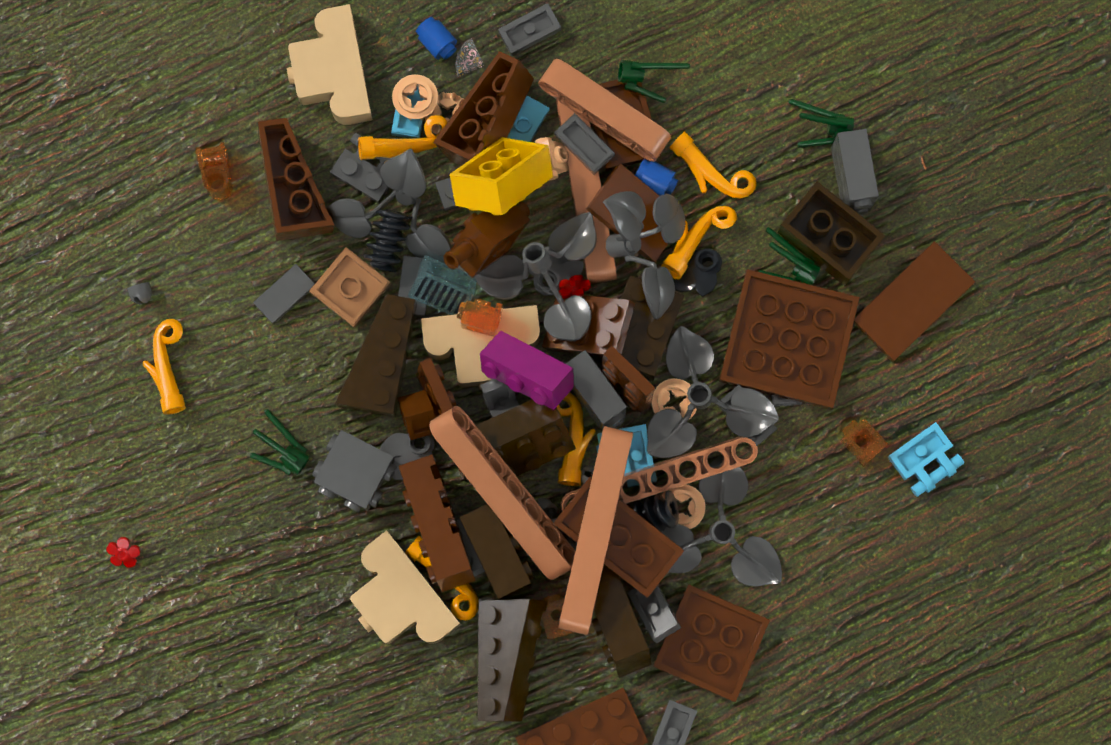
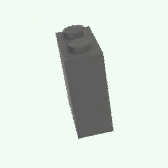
(855, 170)
(596, 393)

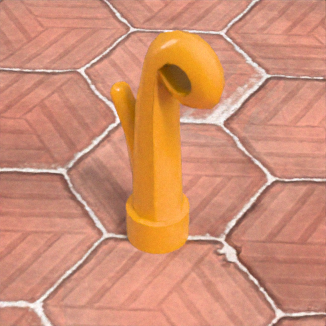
(382, 147)
(704, 170)
(686, 246)
(162, 373)
(571, 467)
(467, 591)

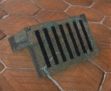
(442, 286)

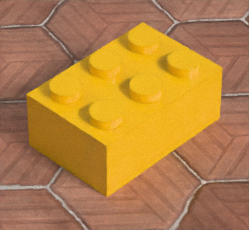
(501, 176)

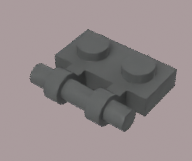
(360, 173)

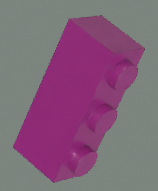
(527, 370)

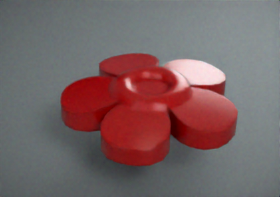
(573, 286)
(123, 553)

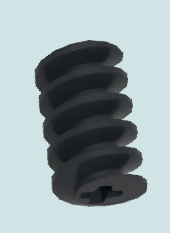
(387, 239)
(661, 513)

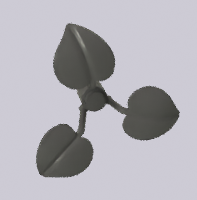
(408, 183)
(627, 214)
(504, 277)
(670, 433)
(757, 559)

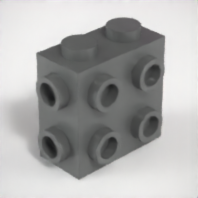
(353, 472)

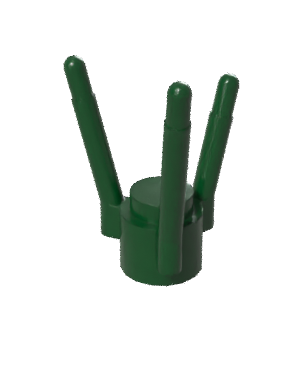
(633, 72)
(836, 123)
(804, 268)
(293, 458)

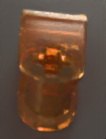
(213, 166)

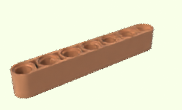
(584, 187)
(671, 467)
(503, 492)
(595, 530)

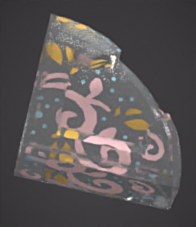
(467, 58)

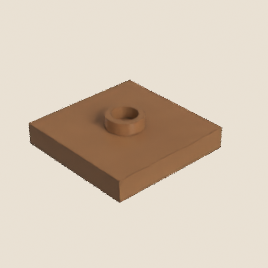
(350, 287)

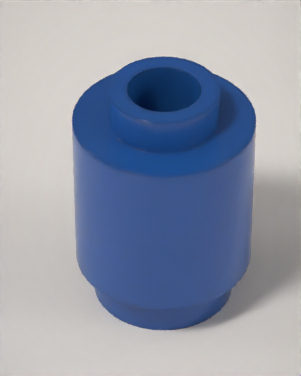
(436, 38)
(657, 177)

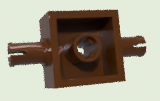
(486, 239)

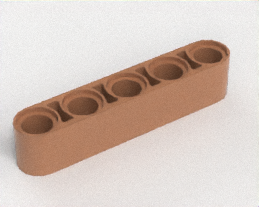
(604, 110)

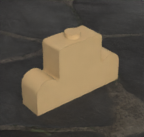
(331, 67)
(445, 336)
(399, 596)

